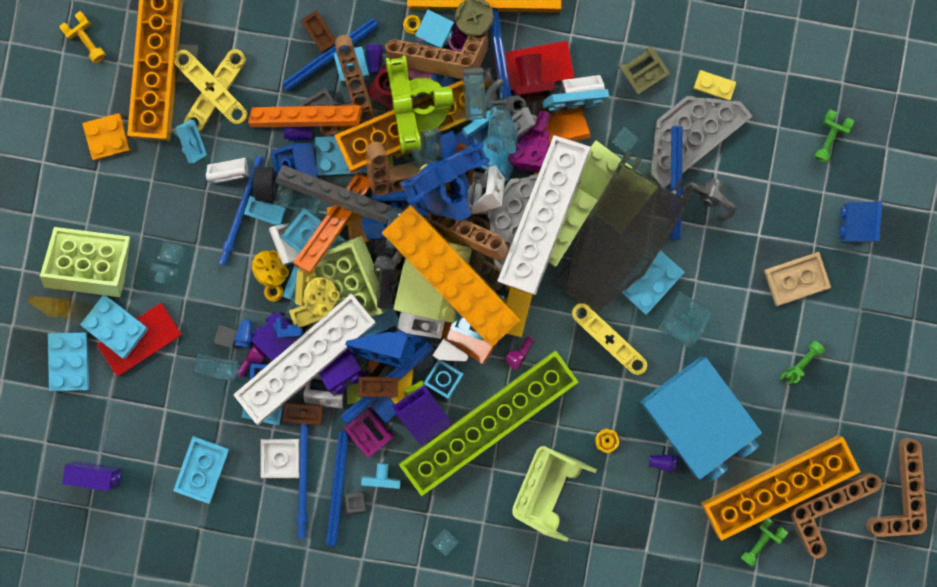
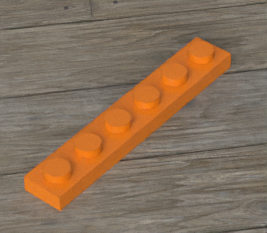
(305, 116)
(329, 228)

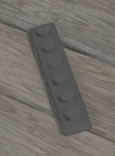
(333, 194)

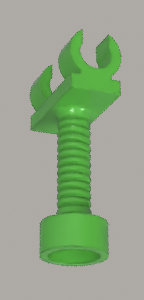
(823, 154)
(816, 349)
(750, 558)

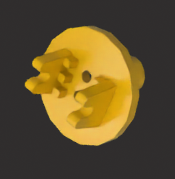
(265, 261)

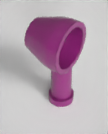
(456, 39)
(254, 355)
(516, 358)

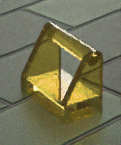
(51, 306)

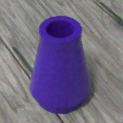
(374, 56)
(297, 133)
(663, 462)

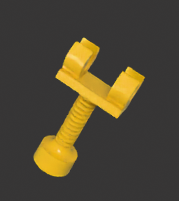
(96, 54)

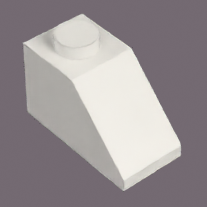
(420, 325)

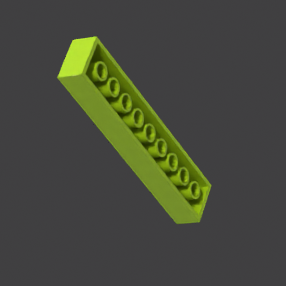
(488, 423)

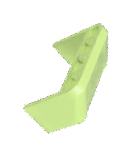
(542, 487)

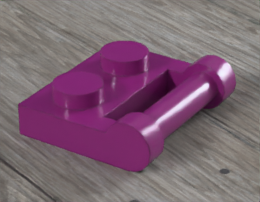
(364, 436)

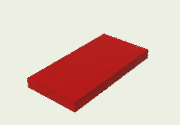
(555, 63)
(160, 333)

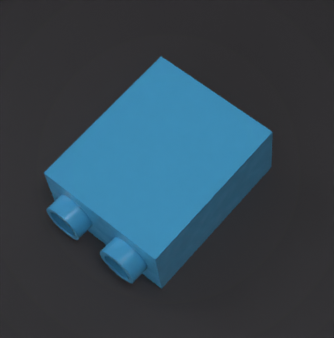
(702, 419)

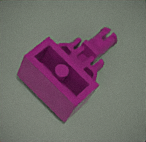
(533, 146)

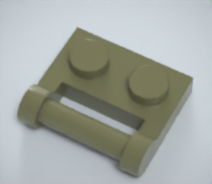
(648, 75)

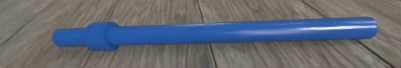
(228, 246)
(302, 517)

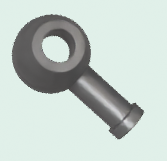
(488, 78)

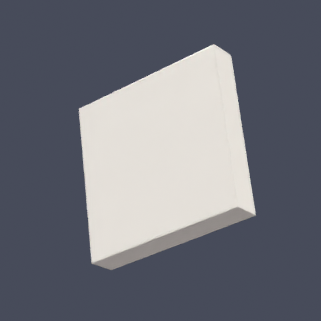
(280, 458)

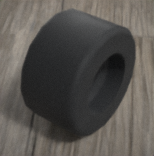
(264, 184)

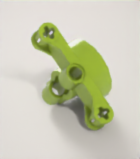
(411, 121)

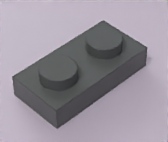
(321, 98)

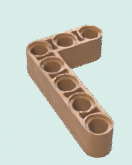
(440, 60)
(356, 88)
(382, 177)
(470, 235)
(908, 496)
(827, 506)

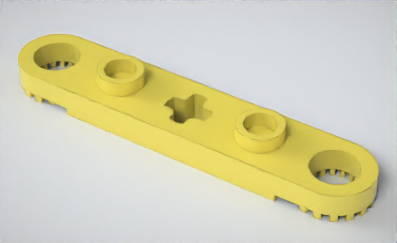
(225, 74)
(201, 77)
(619, 348)

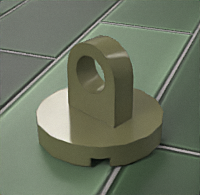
(474, 17)

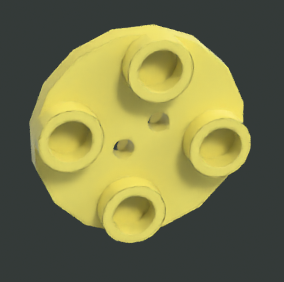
(327, 292)

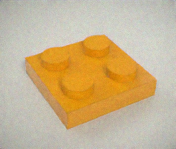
(106, 136)

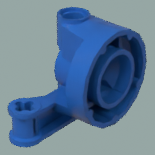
(429, 186)

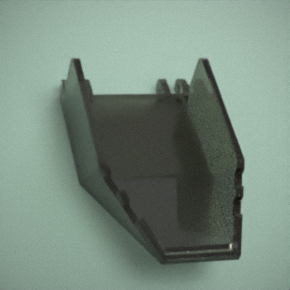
(622, 234)

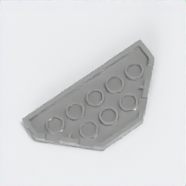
(704, 126)
(506, 218)

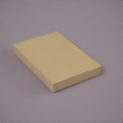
(797, 279)

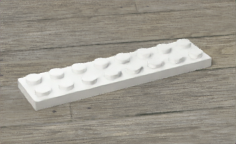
(544, 215)
(304, 359)

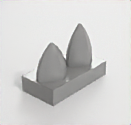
(524, 121)

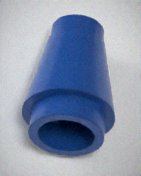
(244, 334)

